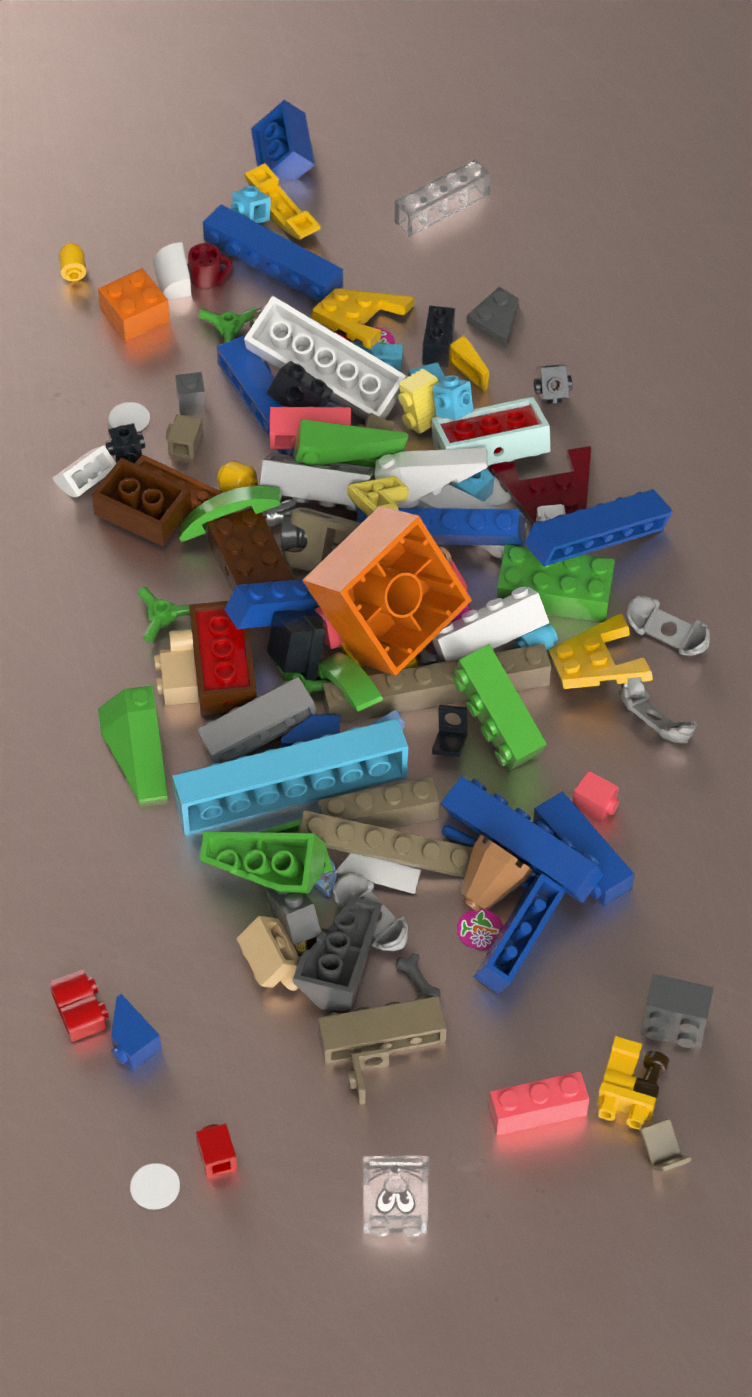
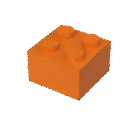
(134, 304)

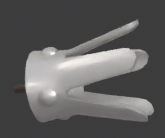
(275, 515)

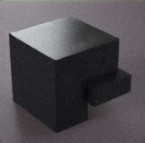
(297, 642)

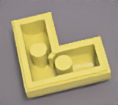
(377, 493)

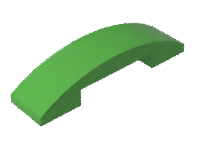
(259, 497)
(351, 679)

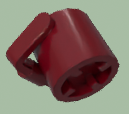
(205, 266)

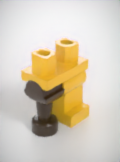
(623, 1090)

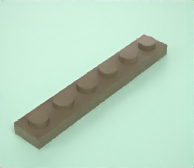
(387, 844)

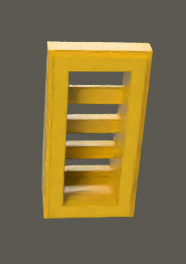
(469, 363)

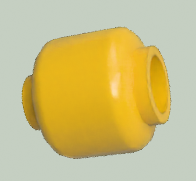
(236, 475)

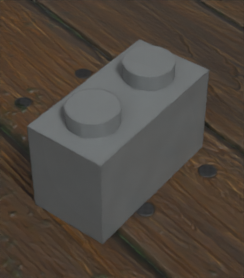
(296, 914)

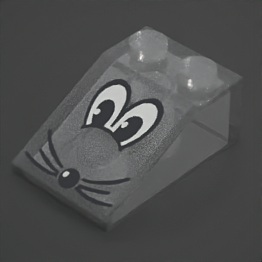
(395, 1195)

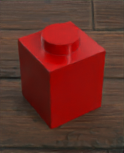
(216, 1150)

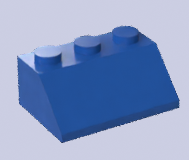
(283, 142)

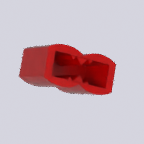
(78, 1005)

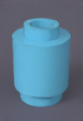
(542, 635)

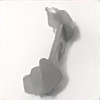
(647, 618)
(635, 700)
(390, 932)

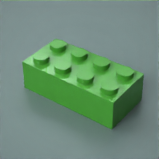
(567, 588)
(498, 708)

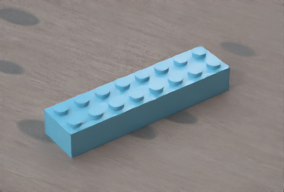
(290, 776)

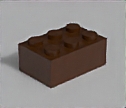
(142, 502)

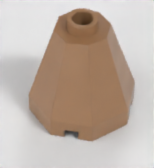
(491, 875)

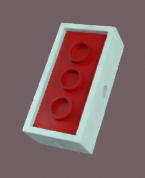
(504, 429)

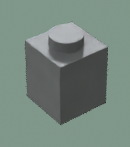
(191, 393)

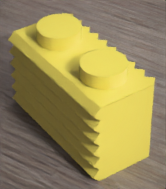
(418, 400)

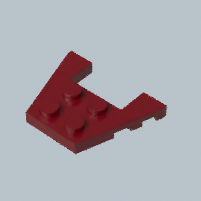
(563, 488)

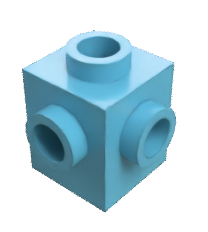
(251, 204)
(453, 398)

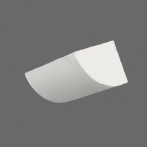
(172, 271)
(85, 472)

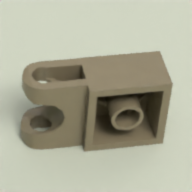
(323, 536)

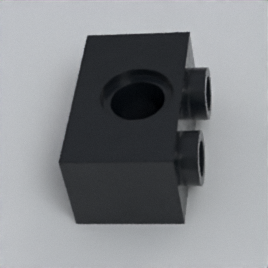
(438, 335)
(287, 384)

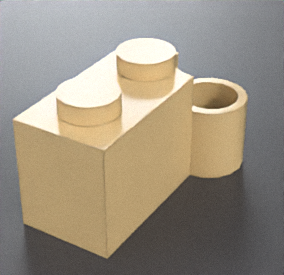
(178, 670)
(269, 952)

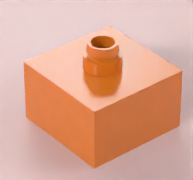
(387, 590)

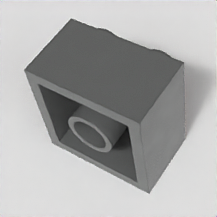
(676, 1011)

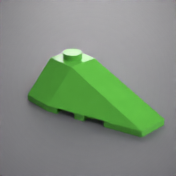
(335, 443)
(133, 736)
(271, 859)

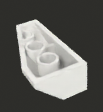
(430, 469)

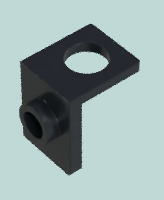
(450, 737)

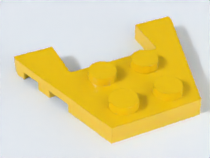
(353, 308)
(586, 660)

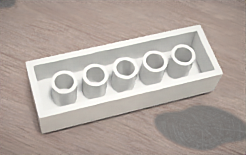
(353, 374)

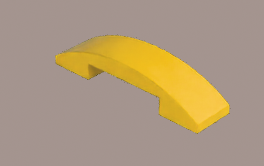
(282, 208)

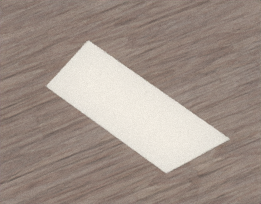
(382, 872)

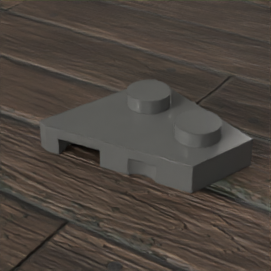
(495, 315)

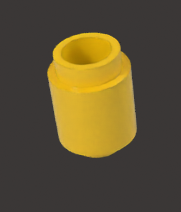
(72, 262)

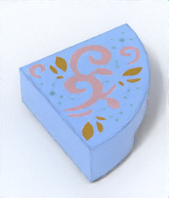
(326, 882)

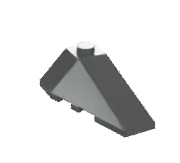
(336, 962)

